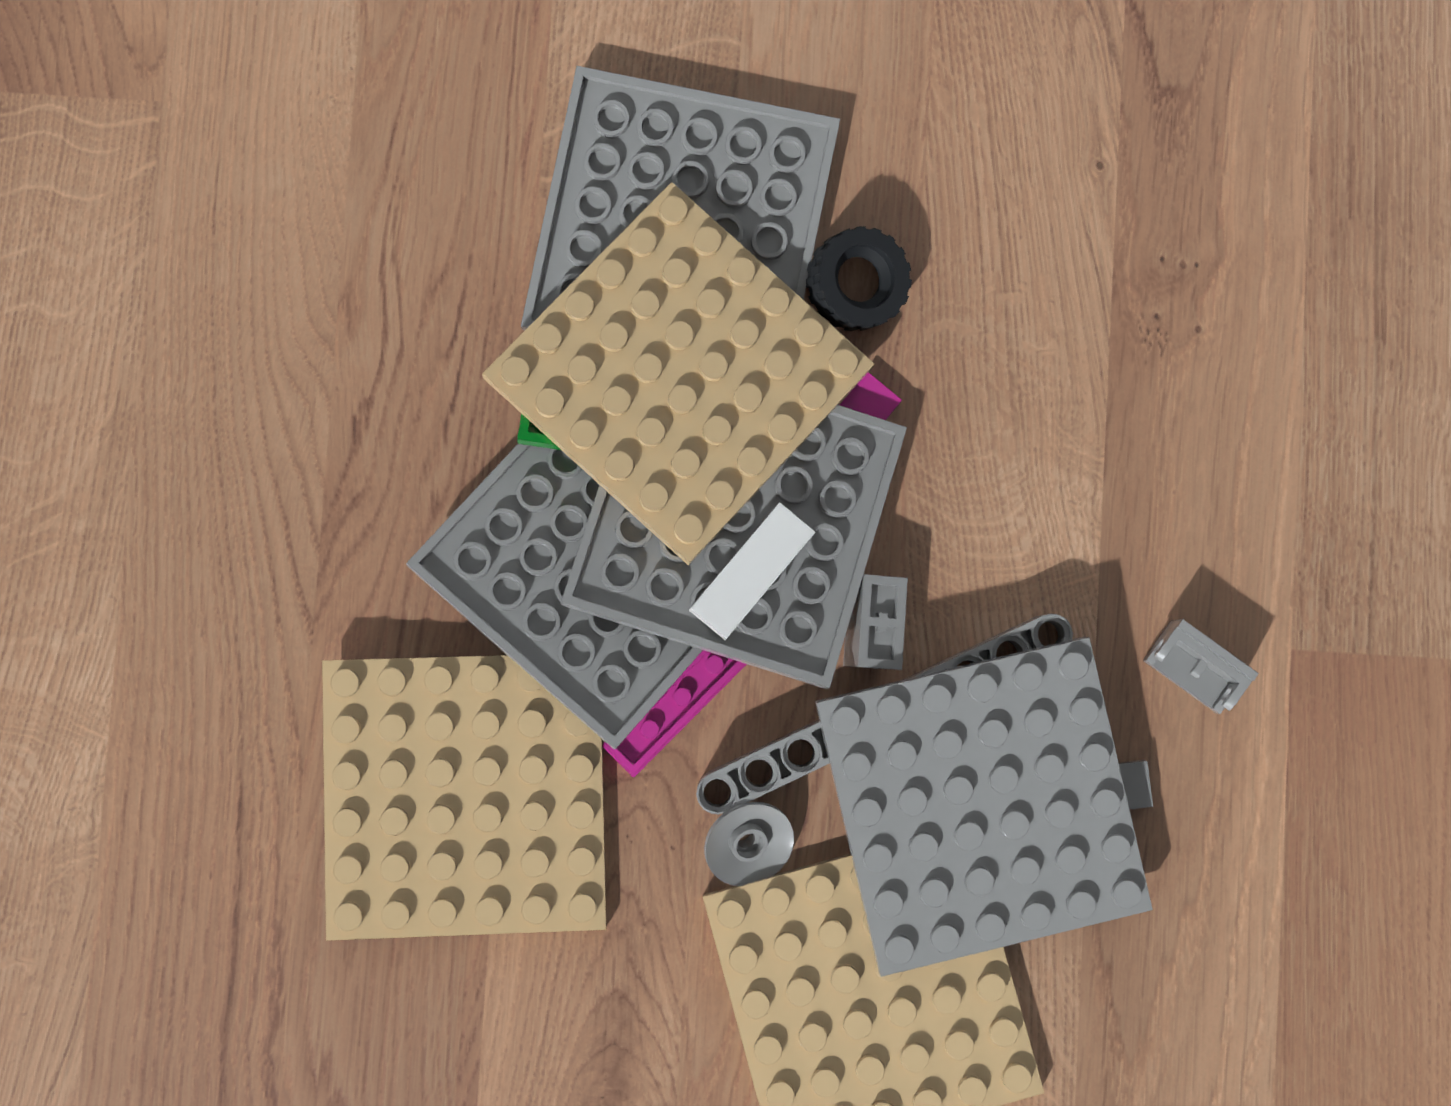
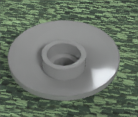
(757, 856)

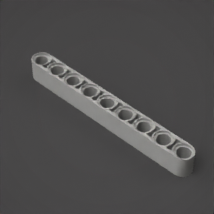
(775, 753)

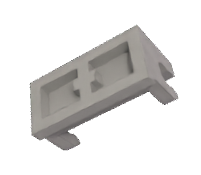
(877, 624)
(1200, 666)

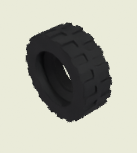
(891, 269)

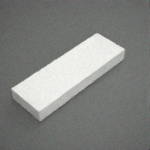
(752, 571)

